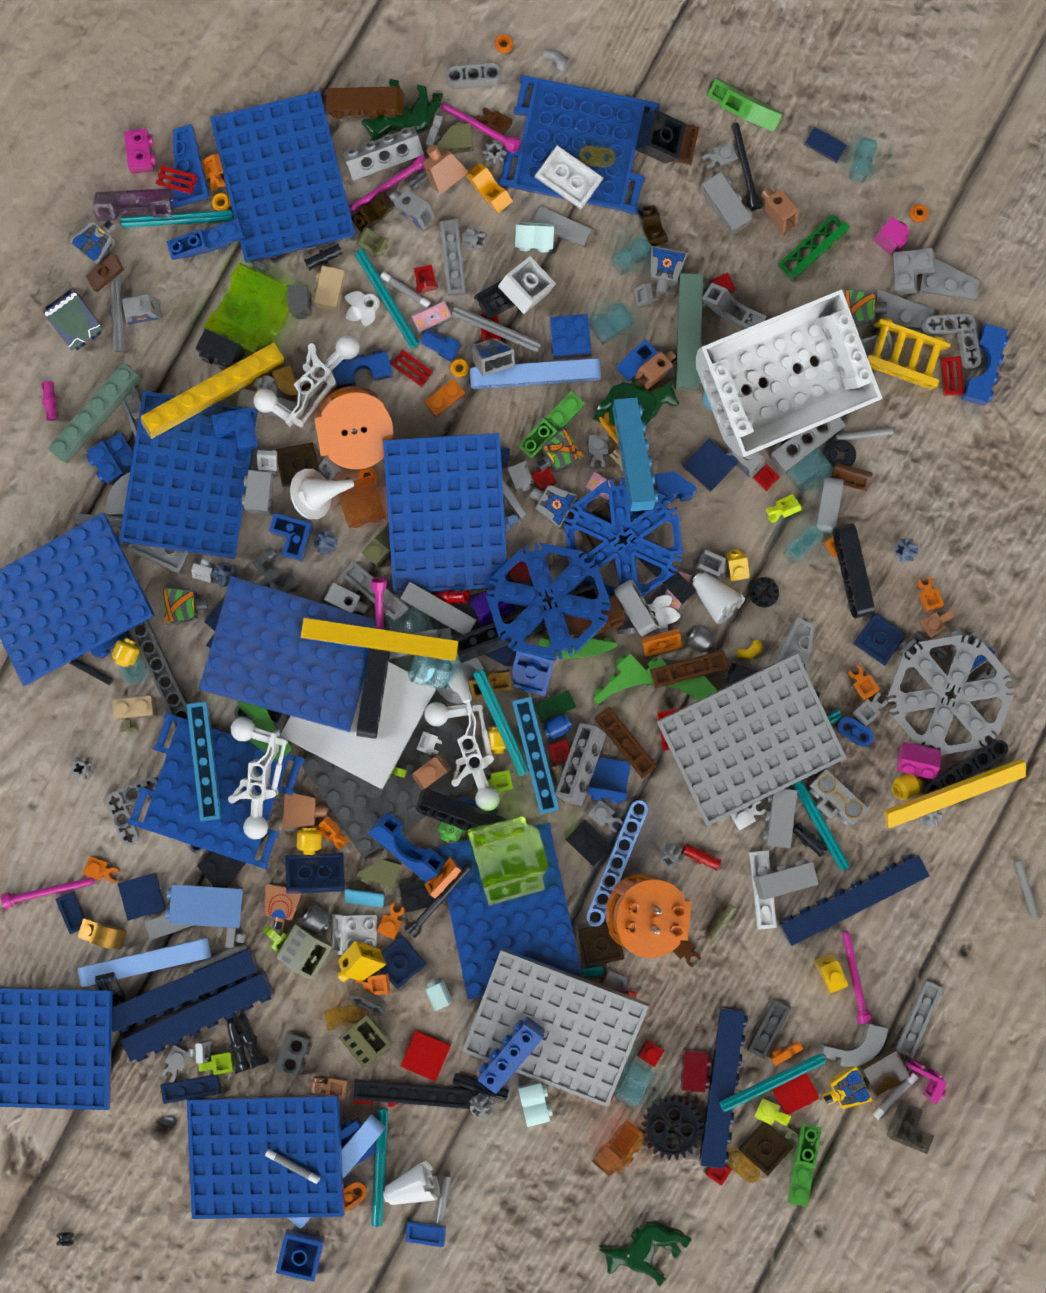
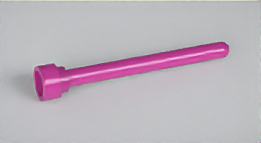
(511, 143)
(417, 165)
(379, 586)
(9, 899)
(863, 1014)

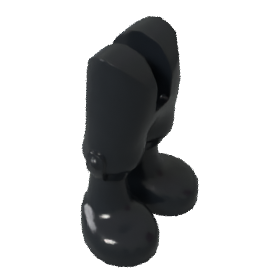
(244, 1038)

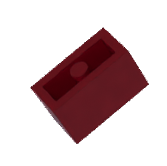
(694, 1070)

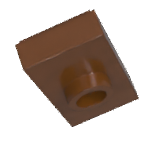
(688, 144)
(105, 272)
(852, 476)

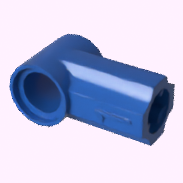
(445, 347)

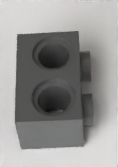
(299, 301)
(289, 1052)

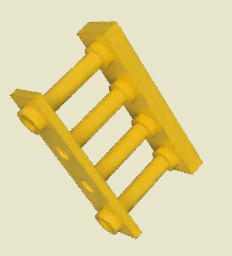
(909, 372)

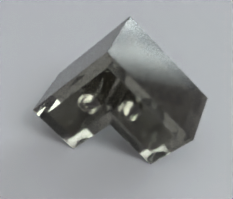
(905, 1130)

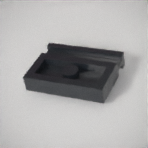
(493, 301)
(588, 842)
(415, 895)

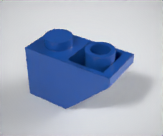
(635, 359)

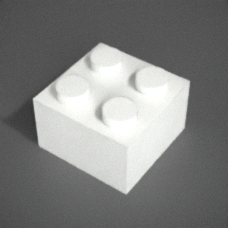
(526, 284)

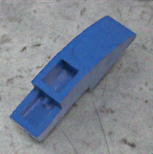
(206, 241)

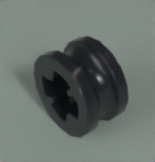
(65, 1239)

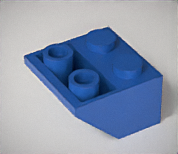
(674, 486)

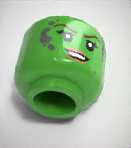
(449, 832)

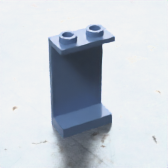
(204, 906)

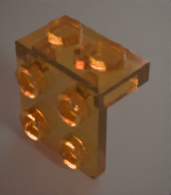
(362, 503)

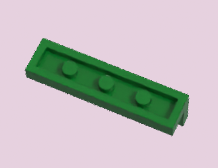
(819, 249)

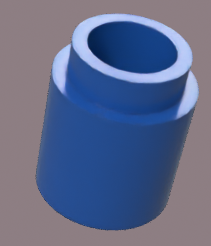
(557, 726)

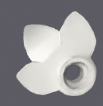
(359, 308)
(663, 613)

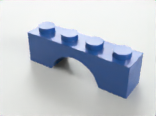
(991, 342)
(421, 861)

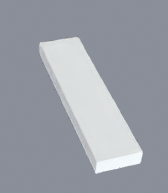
(764, 909)

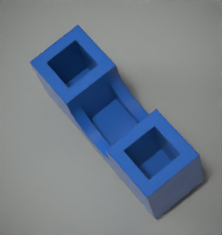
(377, 363)

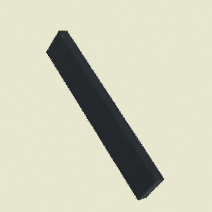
(675, 584)
(412, 1093)

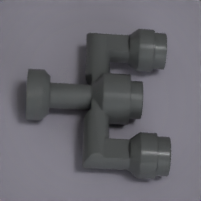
(273, 575)

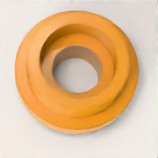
(218, 197)
(457, 362)

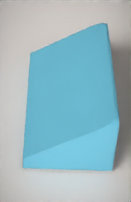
(364, 897)

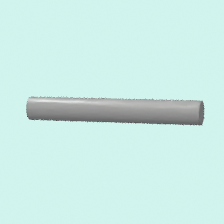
(864, 434)
(1026, 888)
(219, 957)
(443, 1200)

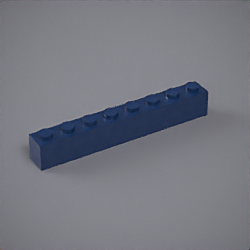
(854, 899)
(183, 989)
(198, 1016)
(721, 1086)

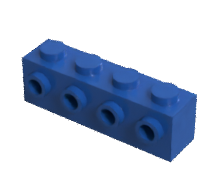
(511, 1054)

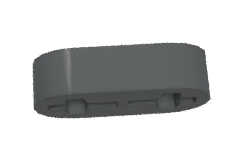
(368, 1002)

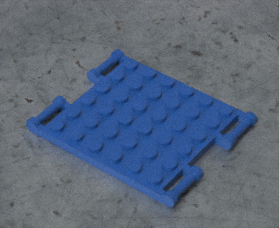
(572, 120)
(175, 801)

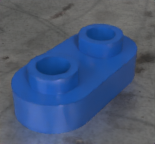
(854, 731)

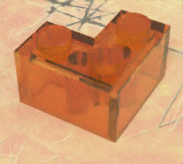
(619, 1149)

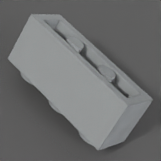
(726, 203)
(780, 818)
(785, 879)

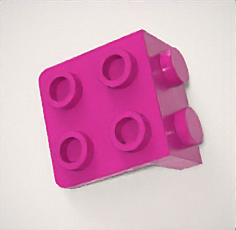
(936, 1084)

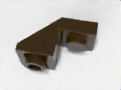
(374, 212)
(651, 225)

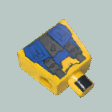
(847, 1089)

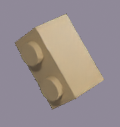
(329, 288)
(134, 707)

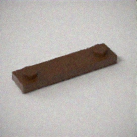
(689, 669)
(625, 742)

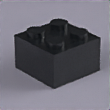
(660, 136)
(219, 350)

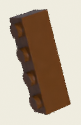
(365, 102)
(578, 626)

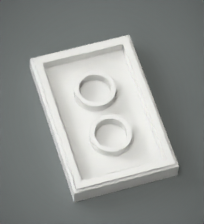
(569, 177)

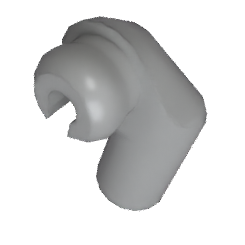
(558, 57)

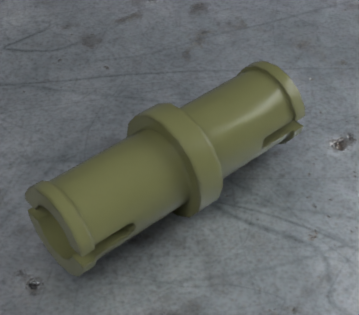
(721, 922)

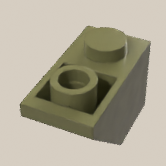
(383, 872)

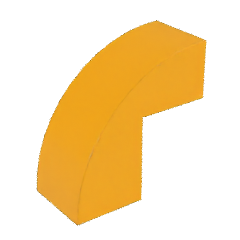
(488, 188)

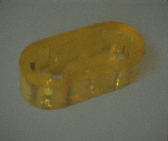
(598, 152)
(740, 1169)

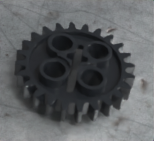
(658, 1137)

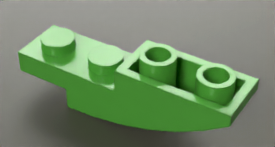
(744, 106)
(552, 424)
(591, 649)
(803, 1165)

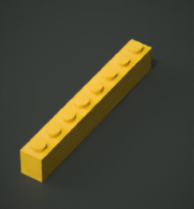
(212, 390)

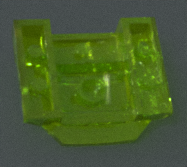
(251, 309)
(509, 859)

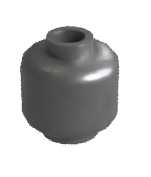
(700, 638)
(315, 919)

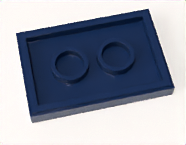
(314, 873)

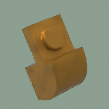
(285, 381)
(499, 682)
(102, 934)

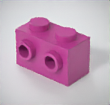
(139, 150)
(892, 236)
(918, 760)

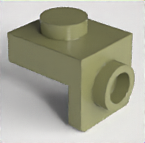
(372, 242)

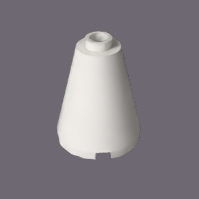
(717, 597)
(413, 1186)

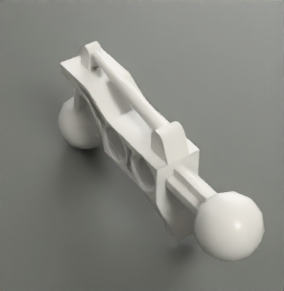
(267, 401)
(438, 714)
(243, 730)

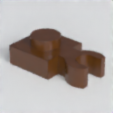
(497, 121)
(684, 949)

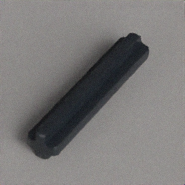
(475, 1085)

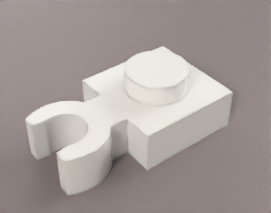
(746, 816)

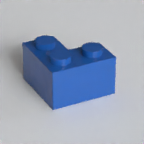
(238, 424)
(297, 535)

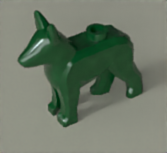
(418, 116)
(650, 401)
(639, 1251)

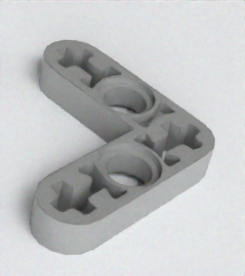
(962, 332)
(124, 801)

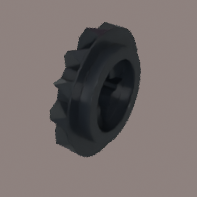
(841, 446)
(765, 601)

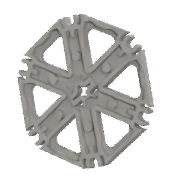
(938, 680)

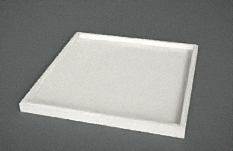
(368, 757)

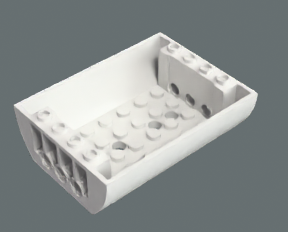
(790, 400)

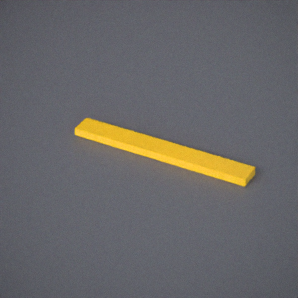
(379, 639)
(955, 793)

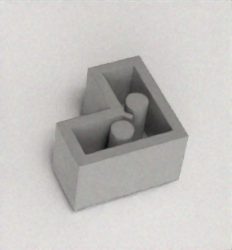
(908, 265)
(258, 493)

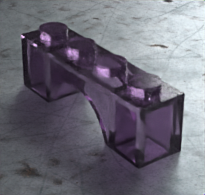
(115, 203)

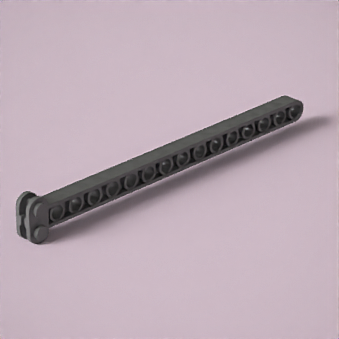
(165, 671)

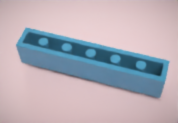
(634, 454)
(535, 755)
(204, 761)

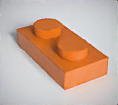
(444, 397)
(661, 642)
(448, 872)

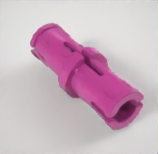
(49, 401)

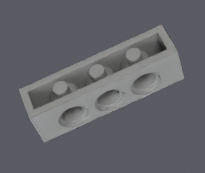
(379, 161)
(785, 461)
(580, 764)

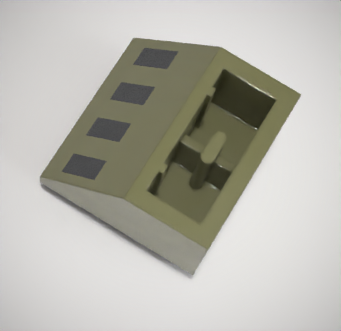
(304, 951)
(366, 1040)

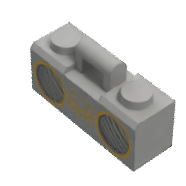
(832, 790)

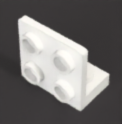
(352, 928)

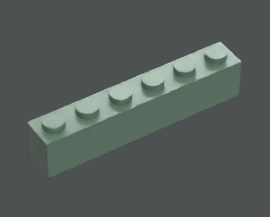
(689, 330)
(95, 413)

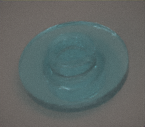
(134, 673)

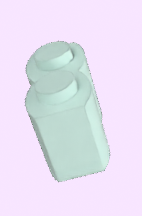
(534, 236)
(438, 994)
(534, 1103)

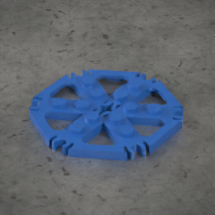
(620, 521)
(554, 618)

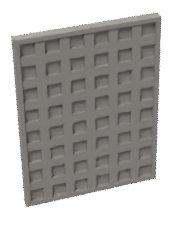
(751, 739)
(584, 1025)

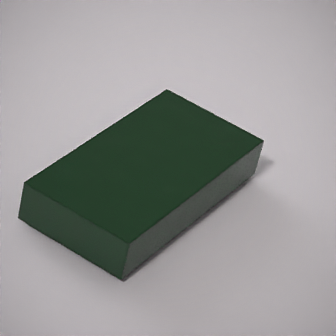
(554, 706)

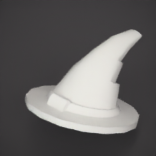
(313, 493)
(458, 686)

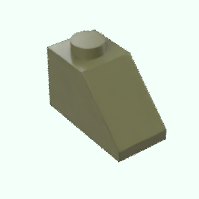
(457, 138)
(378, 548)

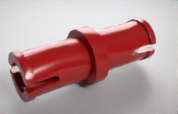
(452, 597)
(701, 856)

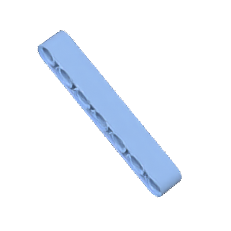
(539, 374)
(617, 852)
(147, 961)
(353, 1151)

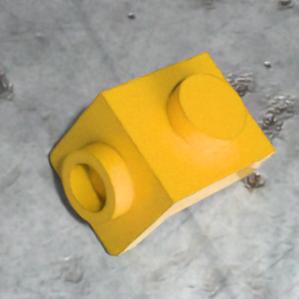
(737, 565)

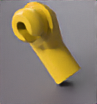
(750, 653)

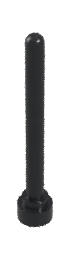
(754, 202)
(414, 927)

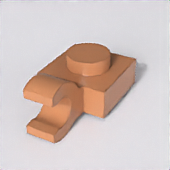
(934, 623)

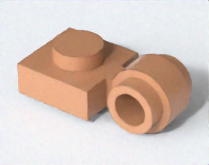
(335, 1086)

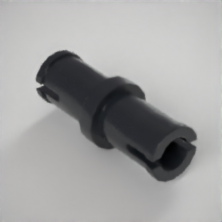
(323, 257)
(809, 839)

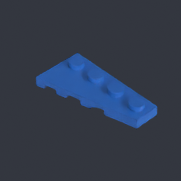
(188, 160)

